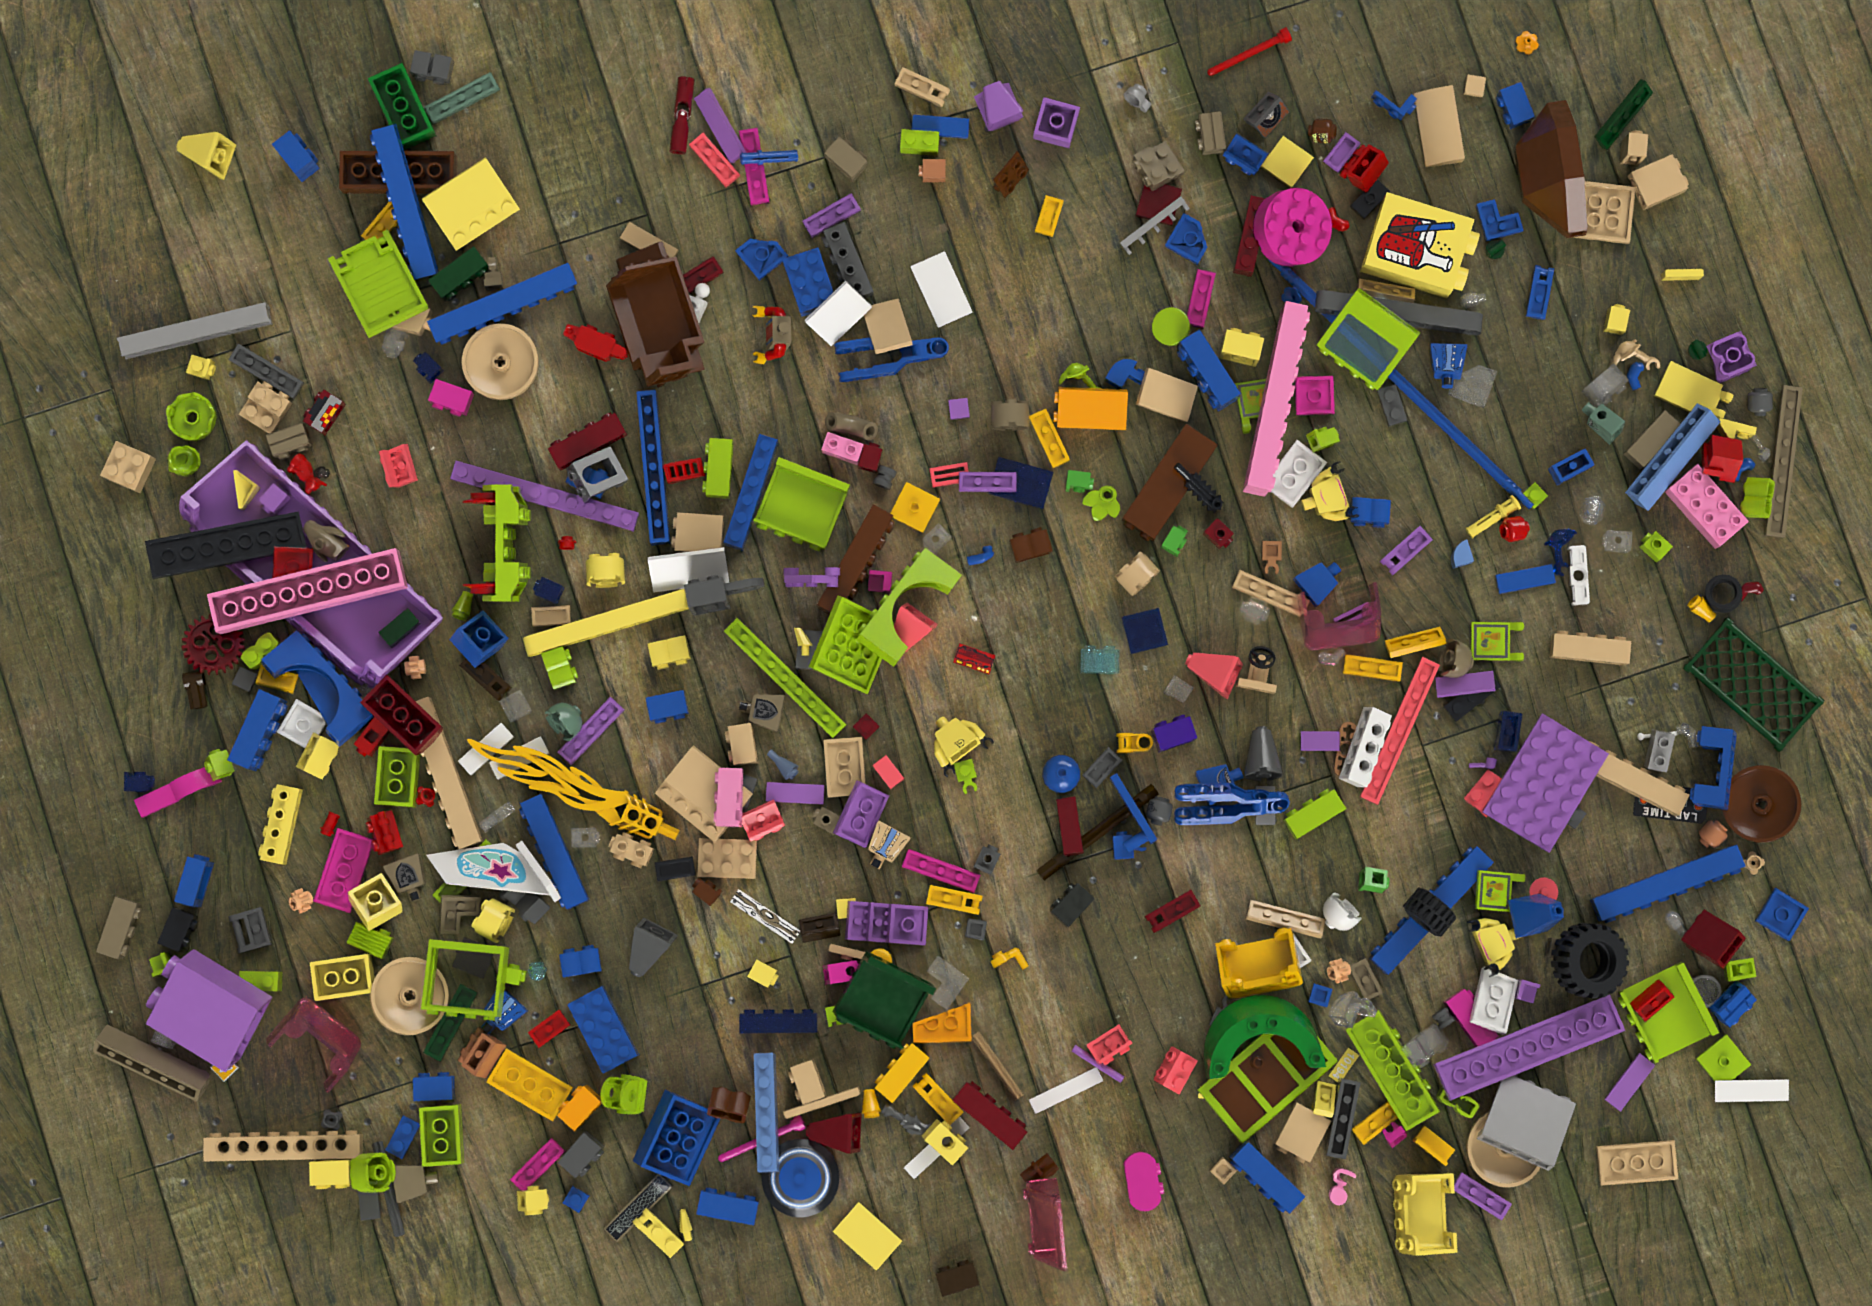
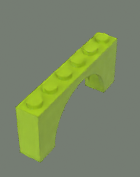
(880, 633)

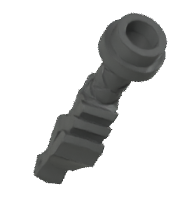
(912, 1124)

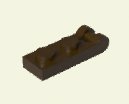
(486, 678)

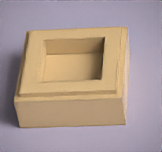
(1474, 85)
(1223, 1170)

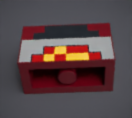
(323, 412)

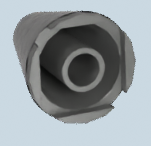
(1262, 756)

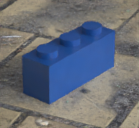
(728, 1206)

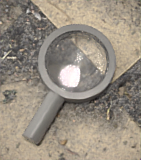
(1708, 988)

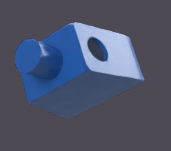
(1317, 582)

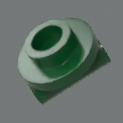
(1495, 249)
(1697, 350)

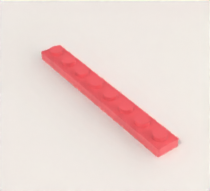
(1400, 729)

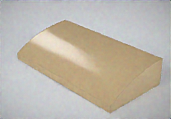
(1439, 126)

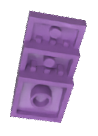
(886, 923)

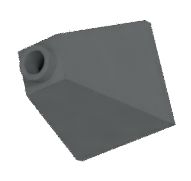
(648, 945)

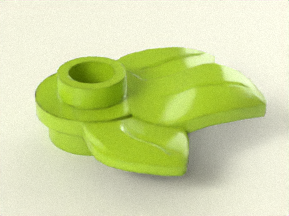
(1101, 505)

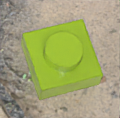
(1535, 494)

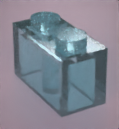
(1099, 660)

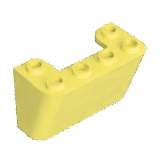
(1422, 1214)

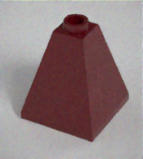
(838, 1132)

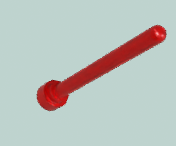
(1282, 37)

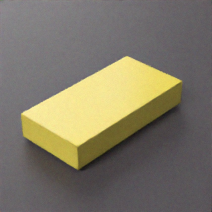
(1682, 274)

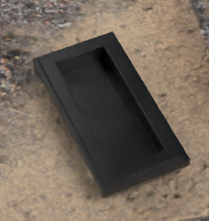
(675, 868)

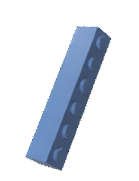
(1673, 457)
(766, 1112)

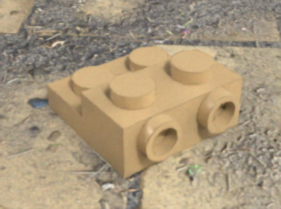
(265, 407)

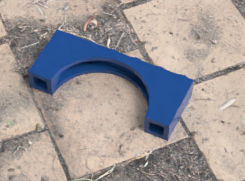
(298, 654)

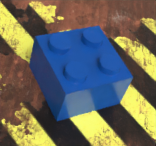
(294, 154)
(479, 639)

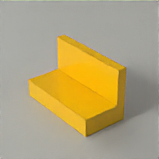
(1433, 1145)

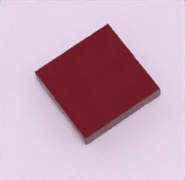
(1155, 201)

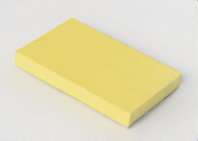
(867, 1236)

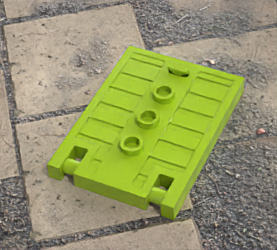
(378, 284)

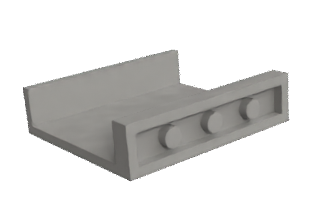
(1527, 1121)

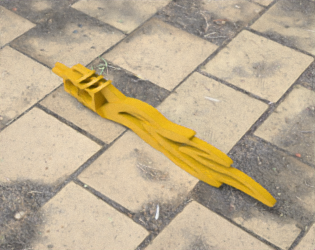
(605, 808)

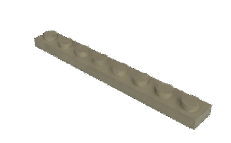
(1784, 459)

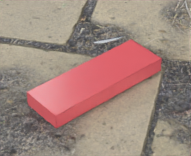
(714, 160)

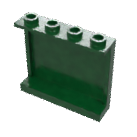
(882, 1000)

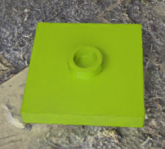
(1723, 1060)

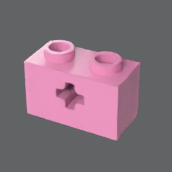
(842, 448)

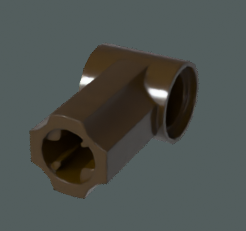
(194, 684)

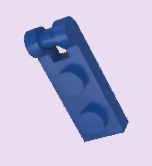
(1539, 293)

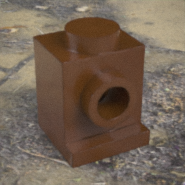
(706, 891)

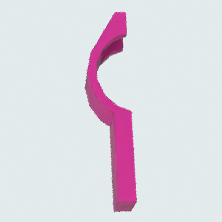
(174, 792)

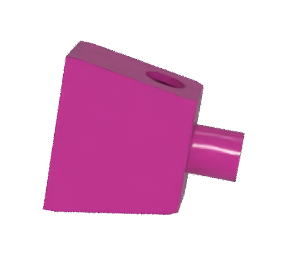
(837, 972)

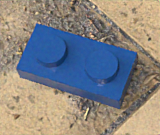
(403, 1137)

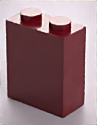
(1713, 939)

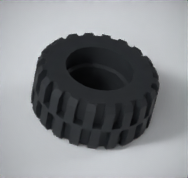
(1612, 960)

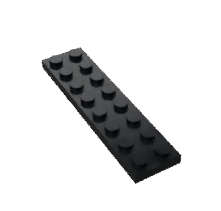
(223, 545)

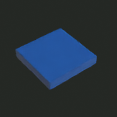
(1781, 914)

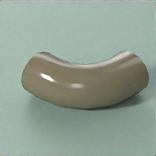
(851, 425)

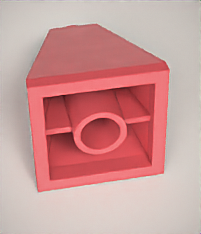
(912, 625)
(1216, 670)

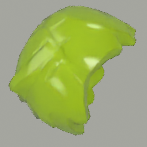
(183, 460)

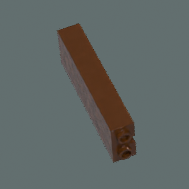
(1166, 485)

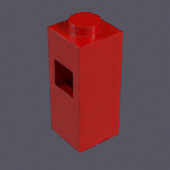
(371, 738)

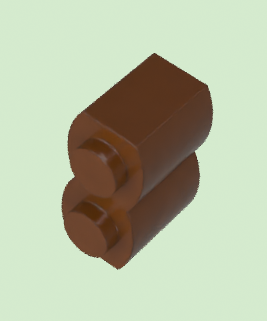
(1030, 545)
(728, 1105)

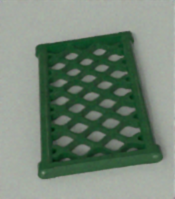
(1778, 745)

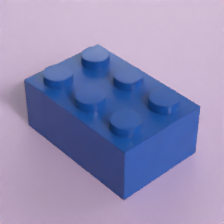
(808, 280)

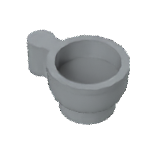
(1136, 97)

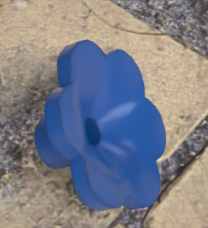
(1291, 295)

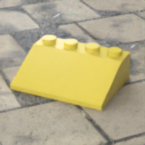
(470, 204)

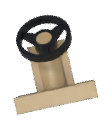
(1258, 671)

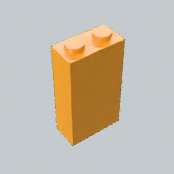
(1091, 408)

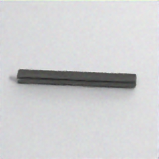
(390, 1197)

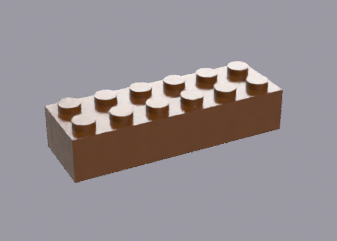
(428, 169)
(858, 557)

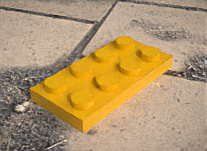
(529, 1084)

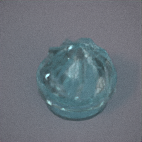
(537, 971)

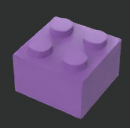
(1056, 122)

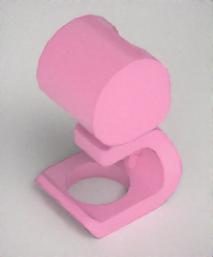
(1337, 1193)

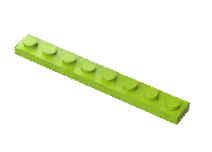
(785, 678)

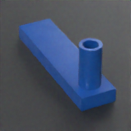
(1146, 833)

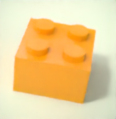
(580, 1107)

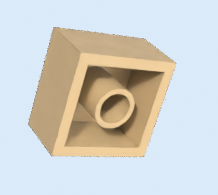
(128, 467)
(742, 744)
(807, 1082)

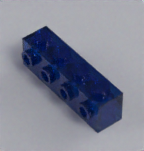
(778, 1022)

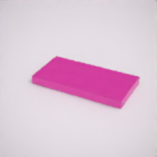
(343, 869)

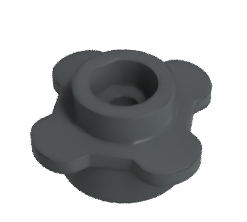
(326, 1123)

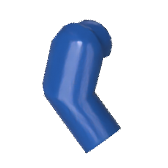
(1633, 373)
(1747, 464)
(981, 558)

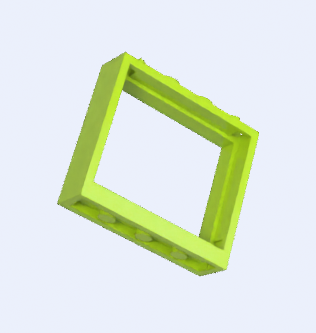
(430, 973)

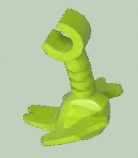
(1077, 371)

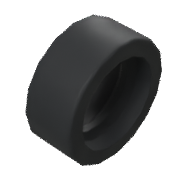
(1723, 608)

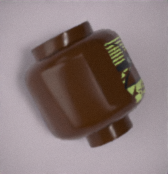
(1322, 131)

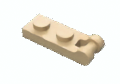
(921, 87)

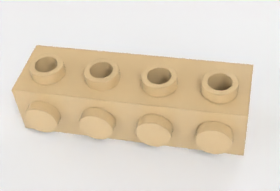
(1590, 649)

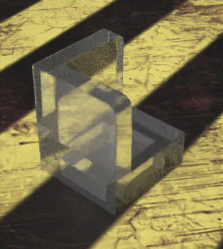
(1178, 689)

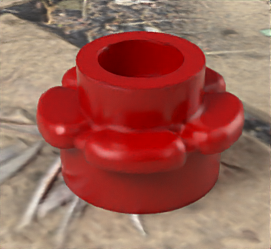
(566, 543)

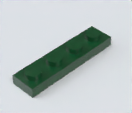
(1623, 114)
(449, 1025)

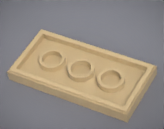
(828, 1100)
(1637, 1162)

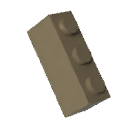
(1651, 440)
(119, 928)

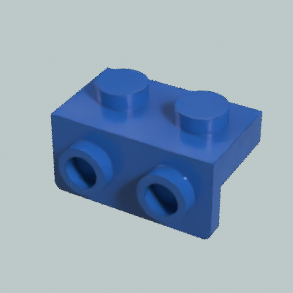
(1245, 155)

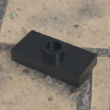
(1368, 201)

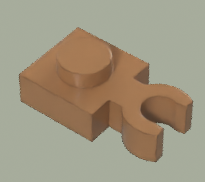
(1271, 553)

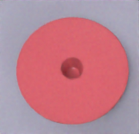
(1545, 887)

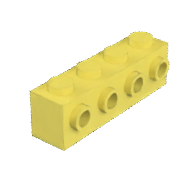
(281, 824)

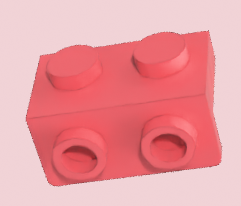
(398, 466)
(1482, 791)
(762, 820)
(1108, 1045)
(1175, 1070)

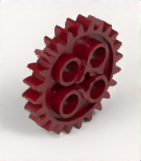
(198, 654)

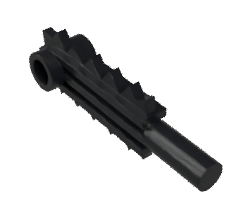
(1199, 488)

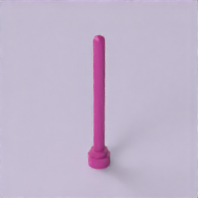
(795, 1124)

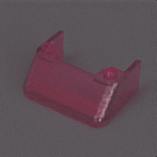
(1341, 634)
(311, 1017)

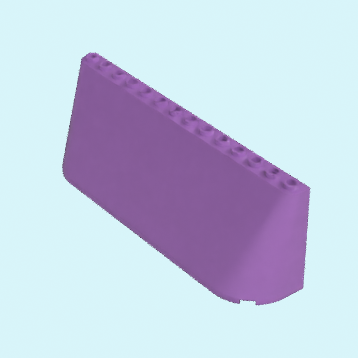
(341, 632)

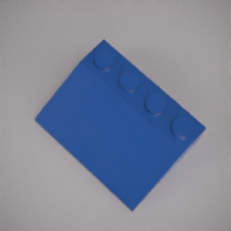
(676, 1138)

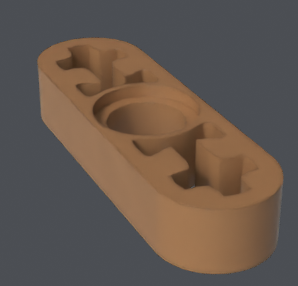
(1338, 754)

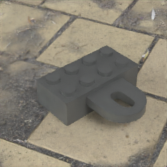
(714, 593)

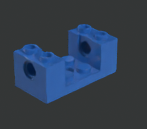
(1717, 740)

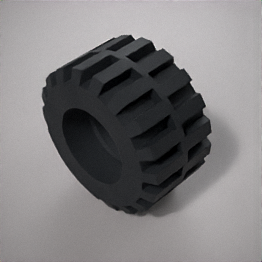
(1429, 912)

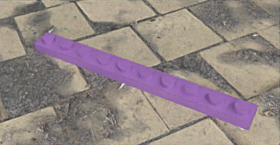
(548, 496)

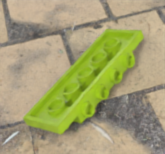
(1393, 1071)

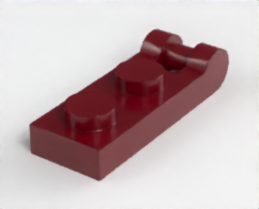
(1173, 910)

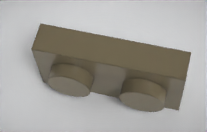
(1365, 979)

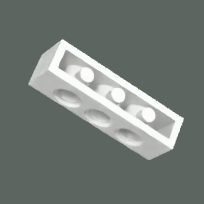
(1357, 751)

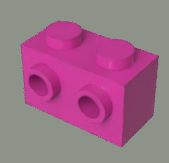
(450, 397)

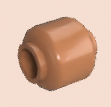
(1713, 834)

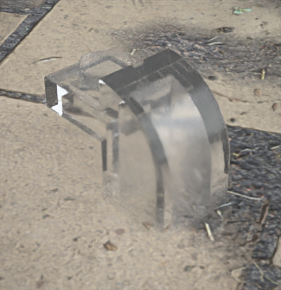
(1348, 1007)

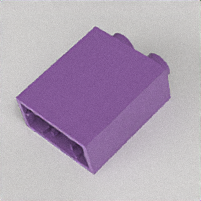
(207, 1009)

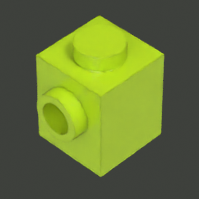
(1655, 546)
(218, 765)

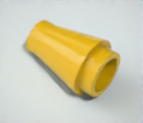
(1701, 608)
(870, 1104)

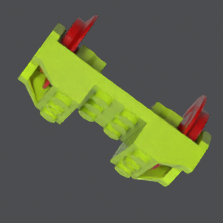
(504, 578)

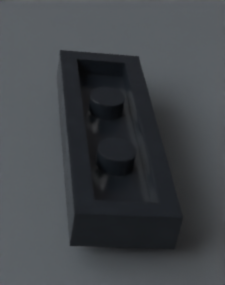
(1464, 703)

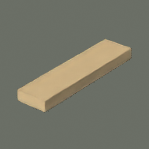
(1267, 592)
(1285, 918)

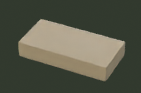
(551, 616)

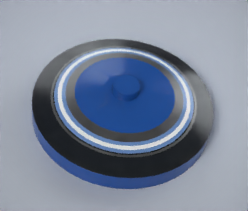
(805, 1179)

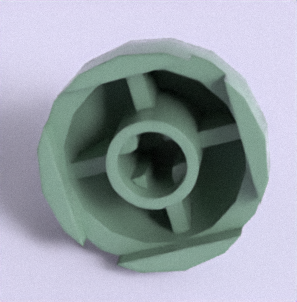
(565, 719)

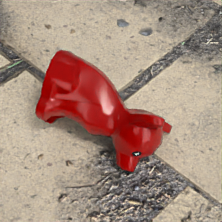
(303, 469)

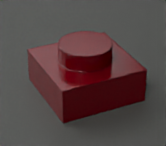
(866, 726)

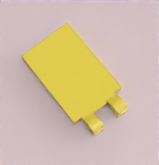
(1687, 388)

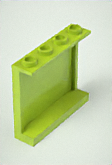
(801, 504)

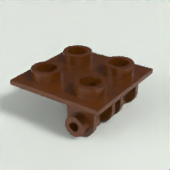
(1010, 175)

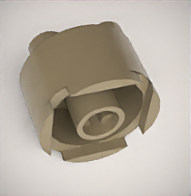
(1010, 415)

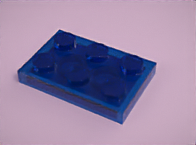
(1032, 483)

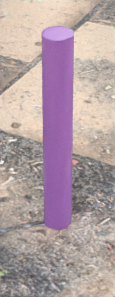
(1089, 1058)

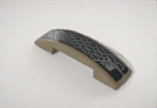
(644, 1199)

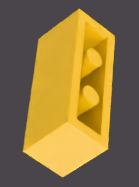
(901, 1072)

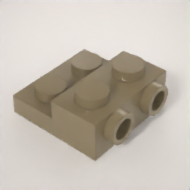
(1157, 166)

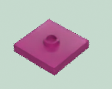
(1314, 395)

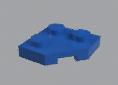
(1188, 239)
(761, 256)

